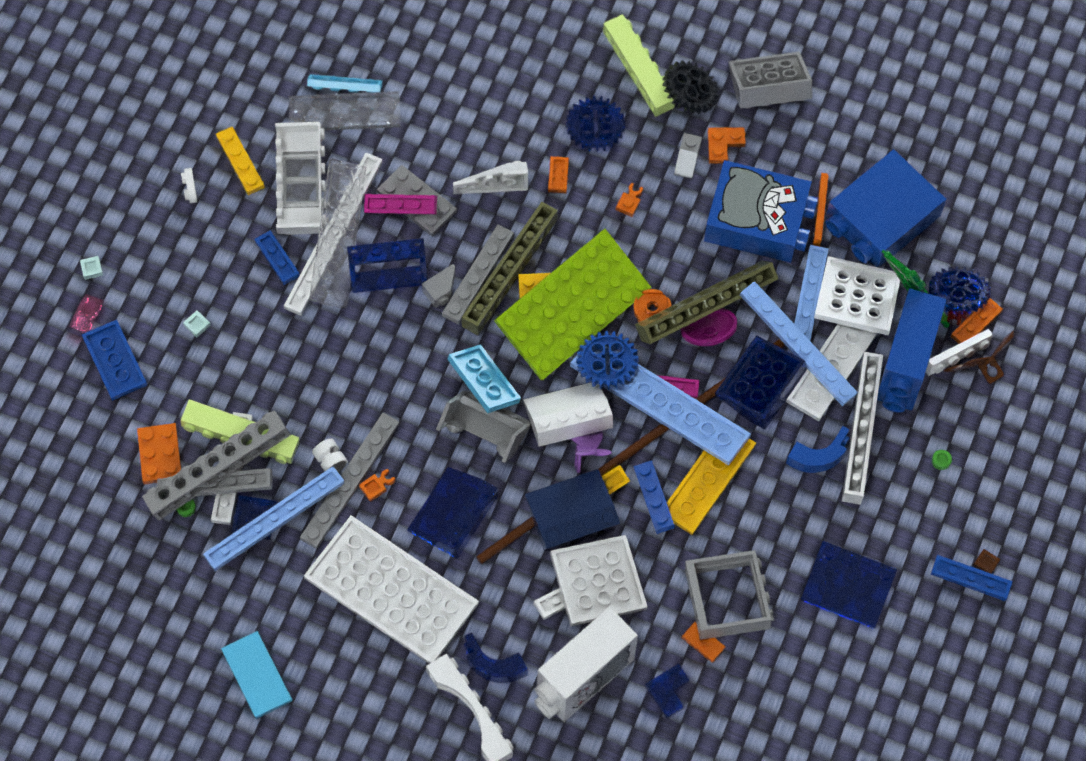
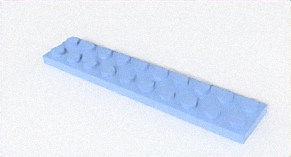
(679, 412)

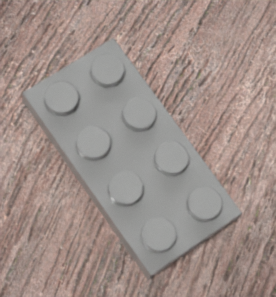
(406, 183)

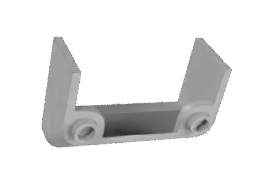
(497, 427)

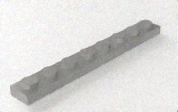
(352, 476)

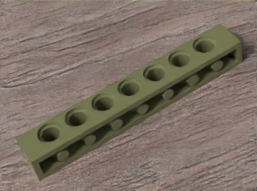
(508, 268)
(704, 302)

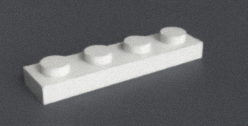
(958, 352)

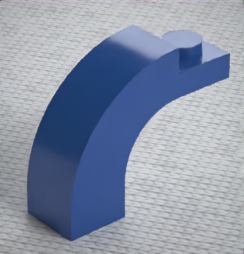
(819, 460)

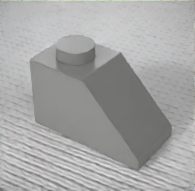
(688, 155)
(439, 287)

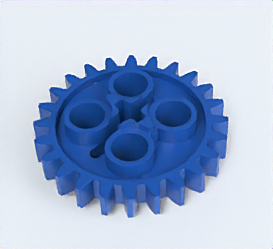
(626, 359)

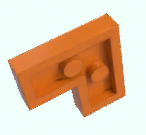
(722, 137)

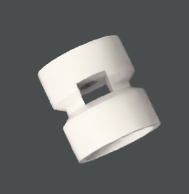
(328, 454)

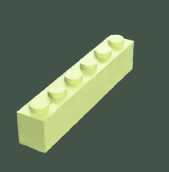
(638, 64)
(223, 425)

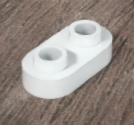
(190, 192)

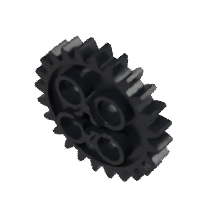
(690, 87)

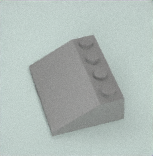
(770, 80)

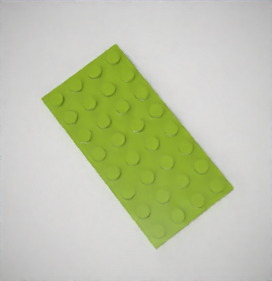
(572, 304)

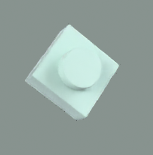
(91, 267)
(196, 324)

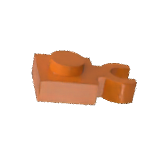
(629, 202)
(375, 486)

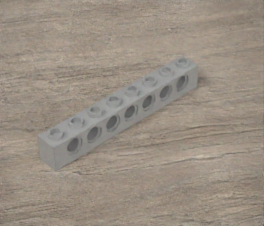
(211, 475)

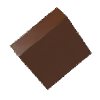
(986, 561)

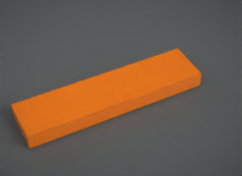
(820, 211)

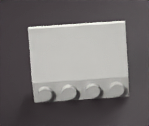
(568, 413)

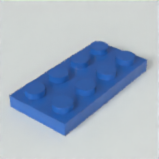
(114, 360)

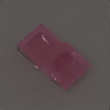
(86, 313)

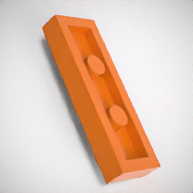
(977, 322)

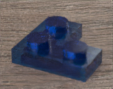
(663, 688)

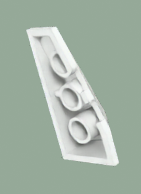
(499, 179)

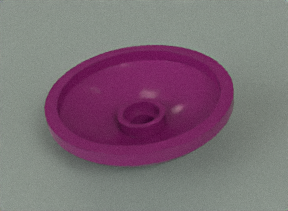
(711, 329)

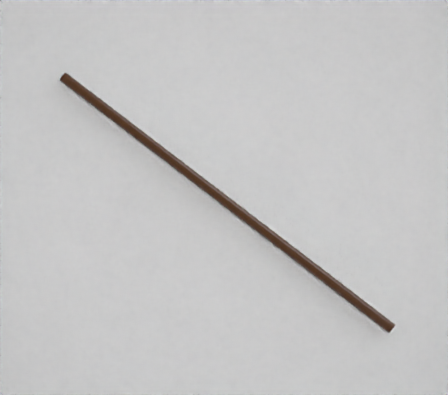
(617, 460)

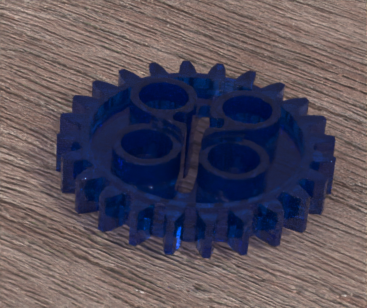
(578, 124)
(961, 289)

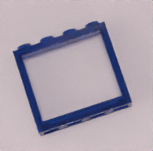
(387, 278)

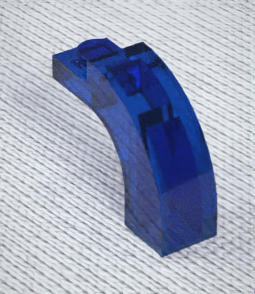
(491, 669)

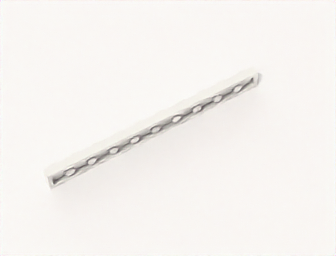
(300, 293)

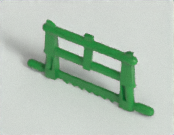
(909, 279)

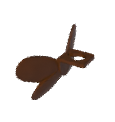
(983, 362)

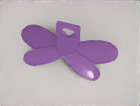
(587, 446)

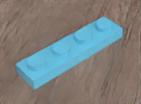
(337, 83)

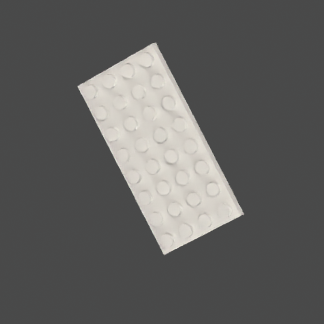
(391, 590)

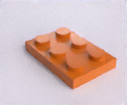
(158, 452)

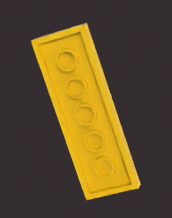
(703, 487)

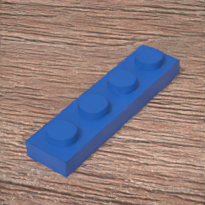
(654, 497)
(971, 577)

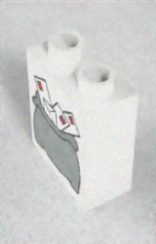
(585, 665)

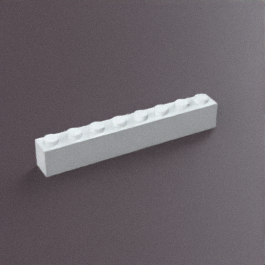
(862, 428)

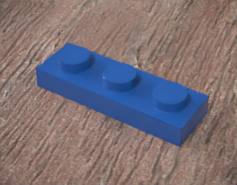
(277, 257)

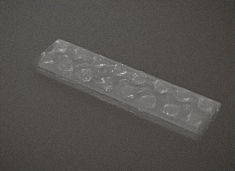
(337, 231)

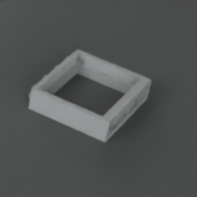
(724, 562)

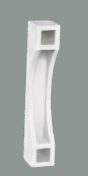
(447, 678)

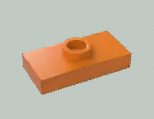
(558, 174)
(709, 648)

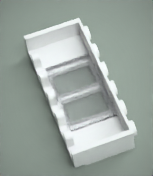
(299, 177)

